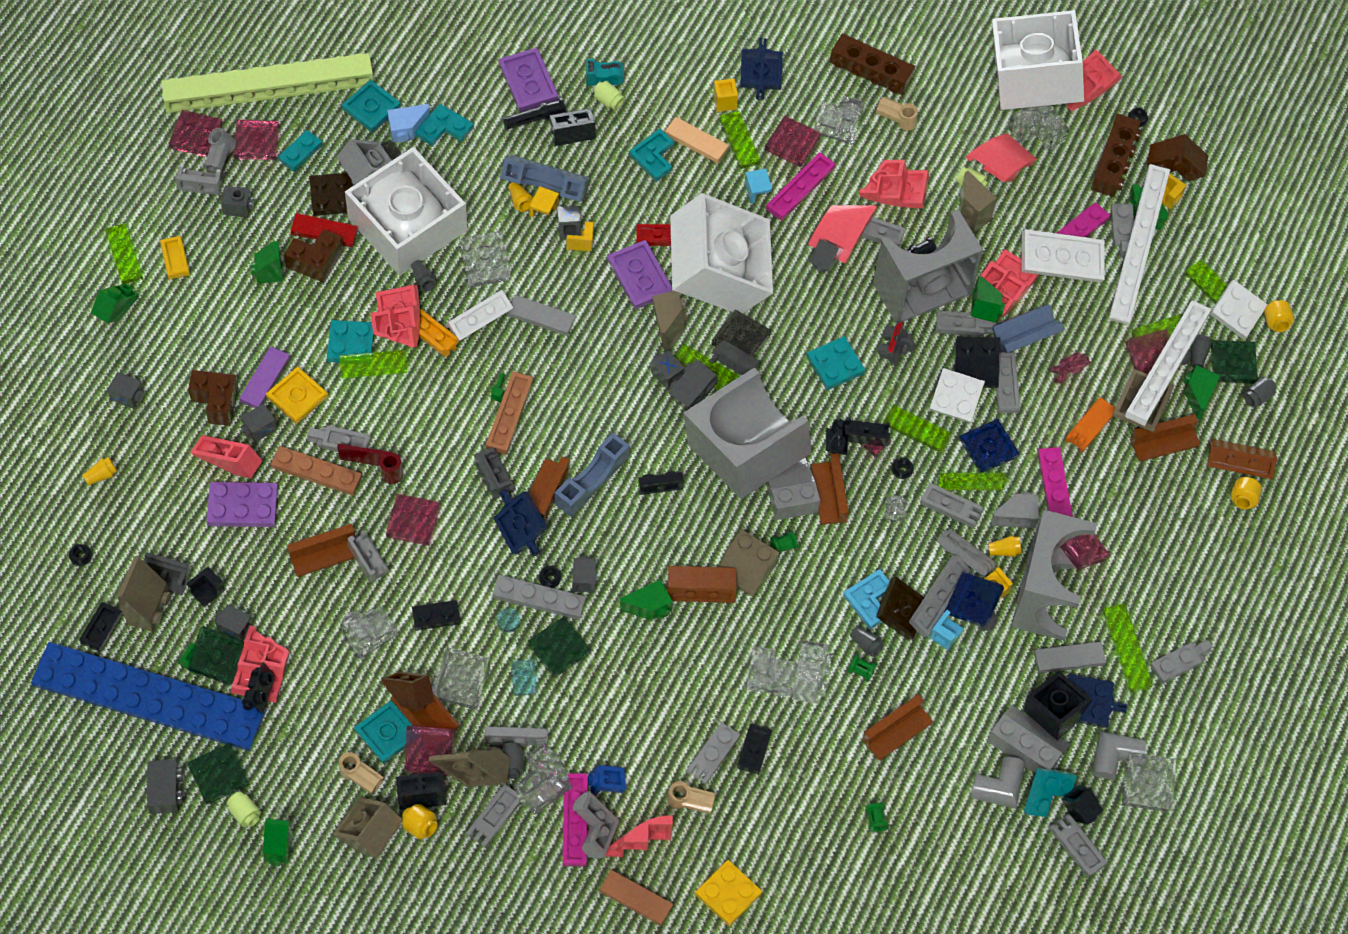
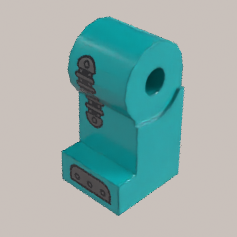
(602, 71)

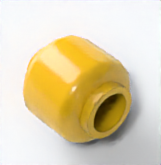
(1279, 315)
(1246, 493)
(419, 821)

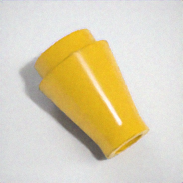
(520, 197)
(100, 471)
(1007, 546)

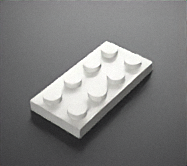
(1063, 256)

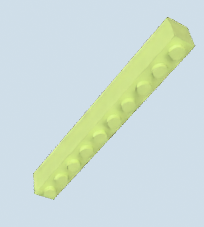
(266, 82)

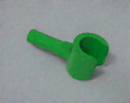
(497, 392)

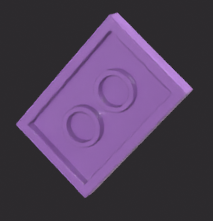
(528, 79)
(639, 273)
(242, 504)

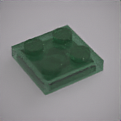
(1234, 361)
(559, 647)
(216, 655)
(218, 773)

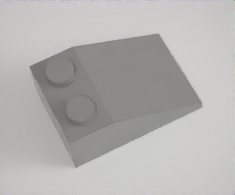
(794, 492)

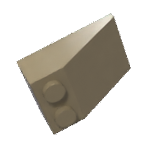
(1131, 389)
(143, 596)
(475, 767)

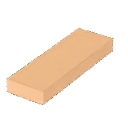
(697, 140)

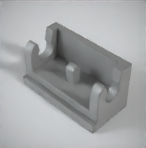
(199, 181)
(367, 556)

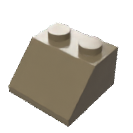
(976, 202)
(670, 317)
(752, 561)
(368, 827)

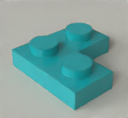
(443, 121)
(648, 154)
(1044, 786)

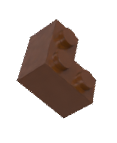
(1179, 155)
(317, 259)
(217, 391)

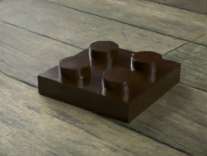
(329, 193)
(899, 606)

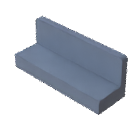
(1027, 328)

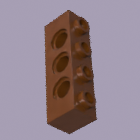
(884, 68)
(1104, 180)

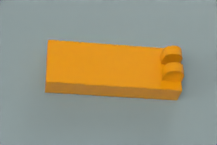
(436, 335)

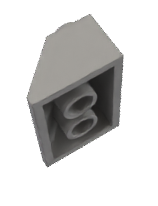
(1025, 739)

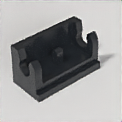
(572, 127)
(866, 432)
(421, 789)

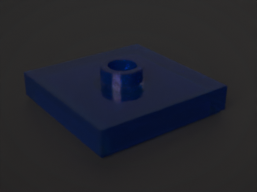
(989, 446)
(974, 599)

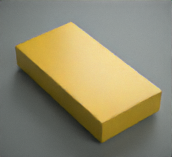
(174, 257)

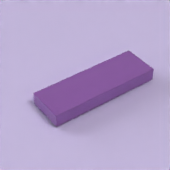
(264, 377)

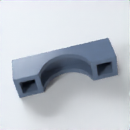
(533, 173)
(606, 462)

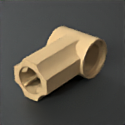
(904, 114)
(361, 774)
(693, 798)

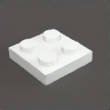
(1238, 309)
(957, 395)

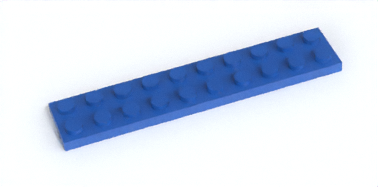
(147, 696)

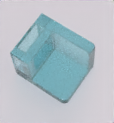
(524, 678)

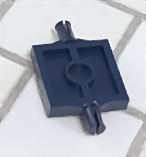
(761, 69)
(520, 522)
(1102, 700)

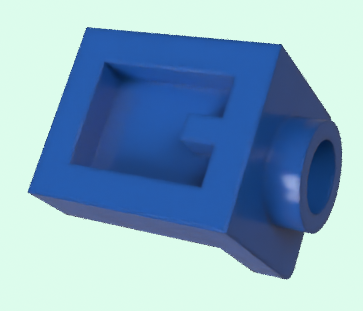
(607, 779)

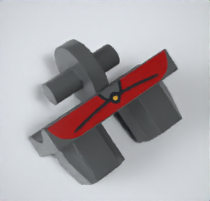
(900, 343)

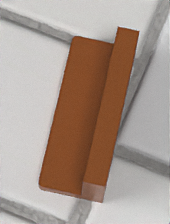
(1167, 438)
(1242, 458)
(547, 482)
(831, 491)
(321, 550)
(702, 584)
(433, 716)
(897, 728)

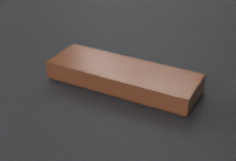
(636, 897)

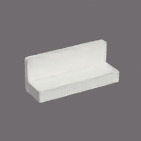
(479, 315)

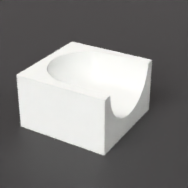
(1038, 60)
(406, 210)
(721, 254)

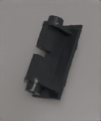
(835, 440)
(260, 683)

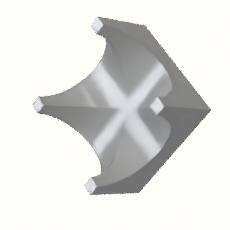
(1039, 583)

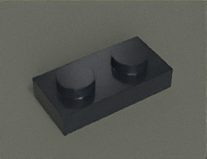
(660, 483)
(436, 615)
(101, 627)
(754, 749)

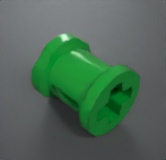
(784, 542)
(862, 668)
(876, 817)

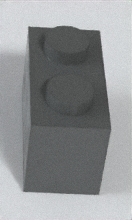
(693, 385)
(163, 786)

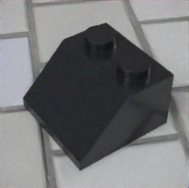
(979, 359)
(1057, 705)

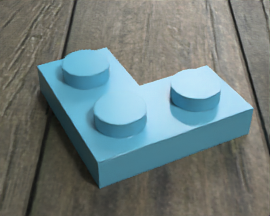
(864, 597)

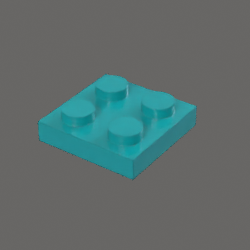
(370, 105)
(349, 339)
(835, 363)
(384, 732)

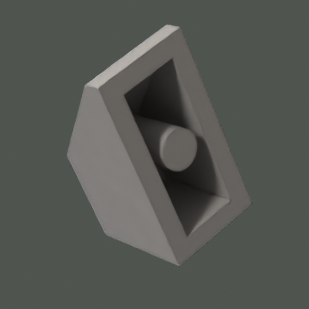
(1018, 511)

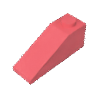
(228, 455)

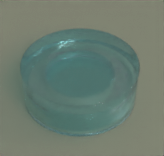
(508, 620)

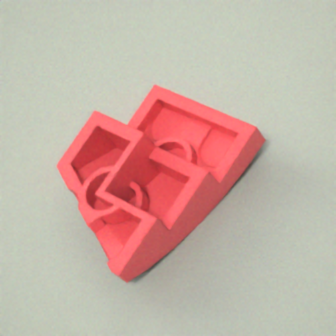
(1097, 78)
(1002, 157)
(897, 185)
(844, 227)
(1009, 279)
(398, 315)
(259, 650)
(637, 839)

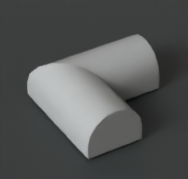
(1112, 749)
(1003, 790)
(601, 823)

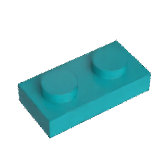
(300, 151)

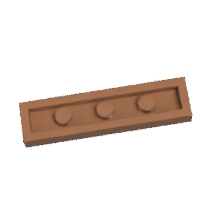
(509, 412)
(316, 470)

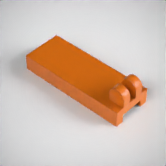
(1091, 424)

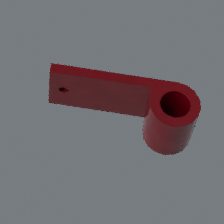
(389, 462)

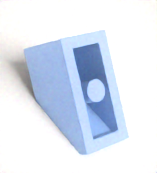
(406, 120)

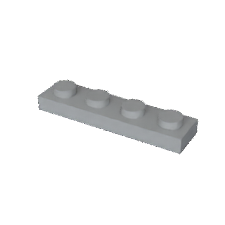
(938, 596)
(539, 597)

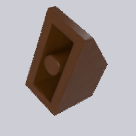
(410, 689)

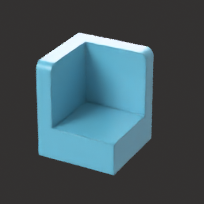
(757, 183)
(946, 631)

